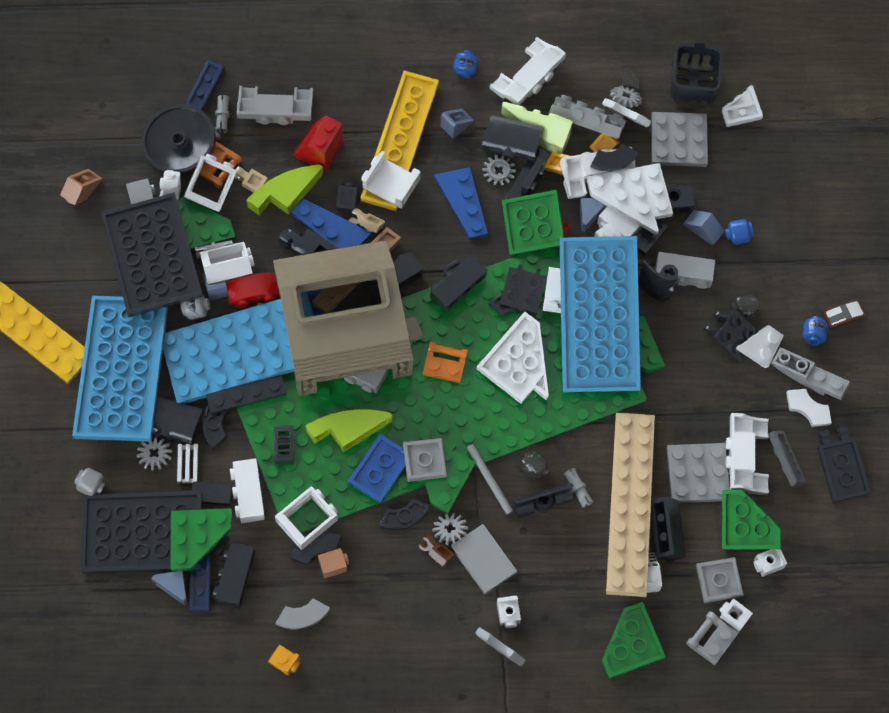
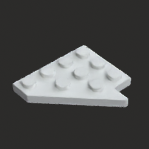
(634, 193)
(518, 361)

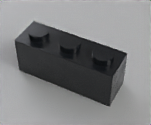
(407, 271)
(458, 283)
(667, 529)
(234, 575)

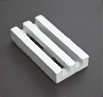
(187, 447)

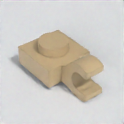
(251, 180)
(369, 221)

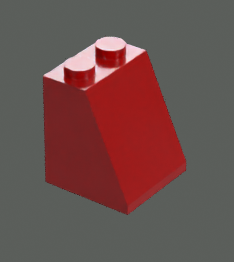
(321, 143)

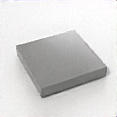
(424, 459)
(719, 580)

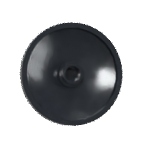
(178, 138)

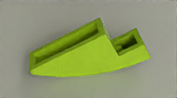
(285, 190)
(348, 426)

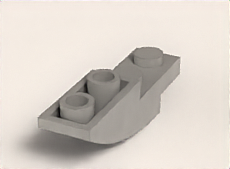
(809, 375)

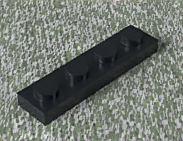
(246, 395)

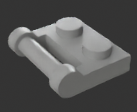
(717, 642)

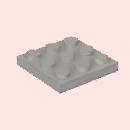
(679, 139)
(697, 472)

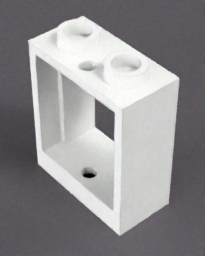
(209, 159)
(227, 262)
(290, 529)

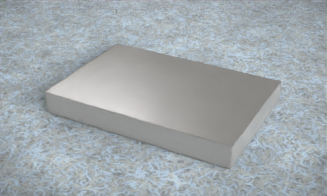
(484, 559)

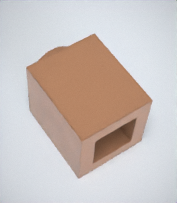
(333, 563)

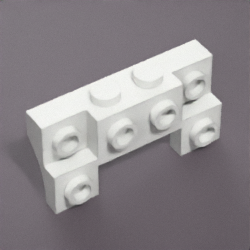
(532, 74)
(576, 171)
(741, 456)

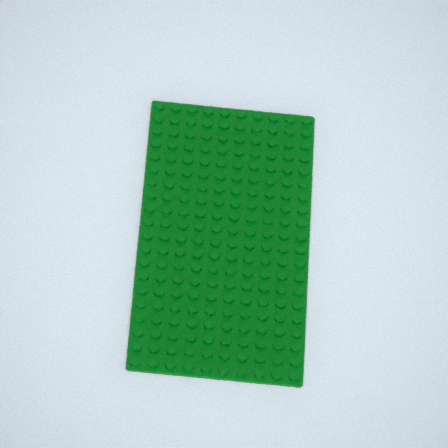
(422, 405)

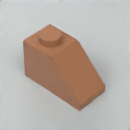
(80, 186)

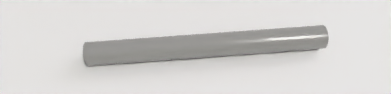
(489, 478)

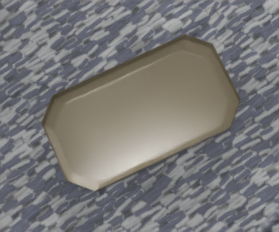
(414, 329)

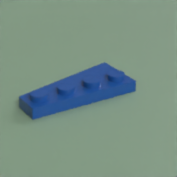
(463, 199)
(330, 226)

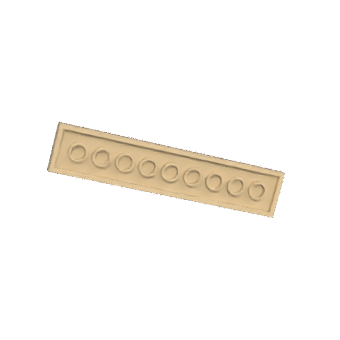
(630, 505)

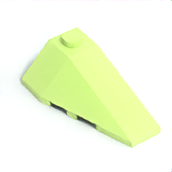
(556, 128)

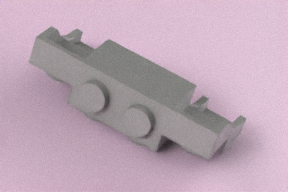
(274, 108)
(589, 118)

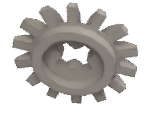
(634, 97)
(499, 163)
(154, 461)
(455, 534)

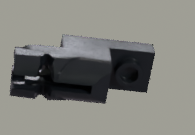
(304, 244)

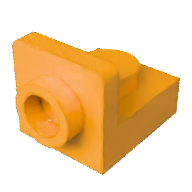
(604, 142)
(553, 163)
(285, 660)

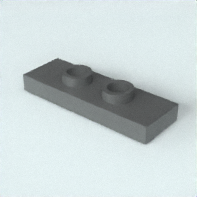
(787, 458)

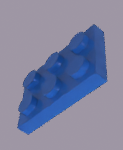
(379, 469)

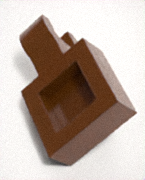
(438, 551)

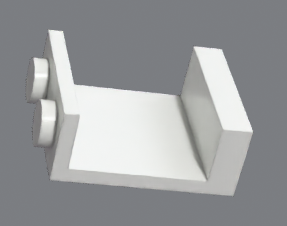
(390, 180)

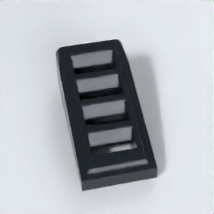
(288, 459)

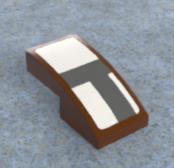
(843, 313)

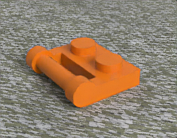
(221, 153)
(444, 368)

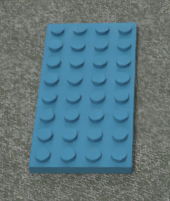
(599, 314)
(229, 351)
(119, 372)

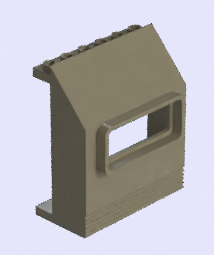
(345, 340)

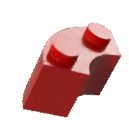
(252, 289)

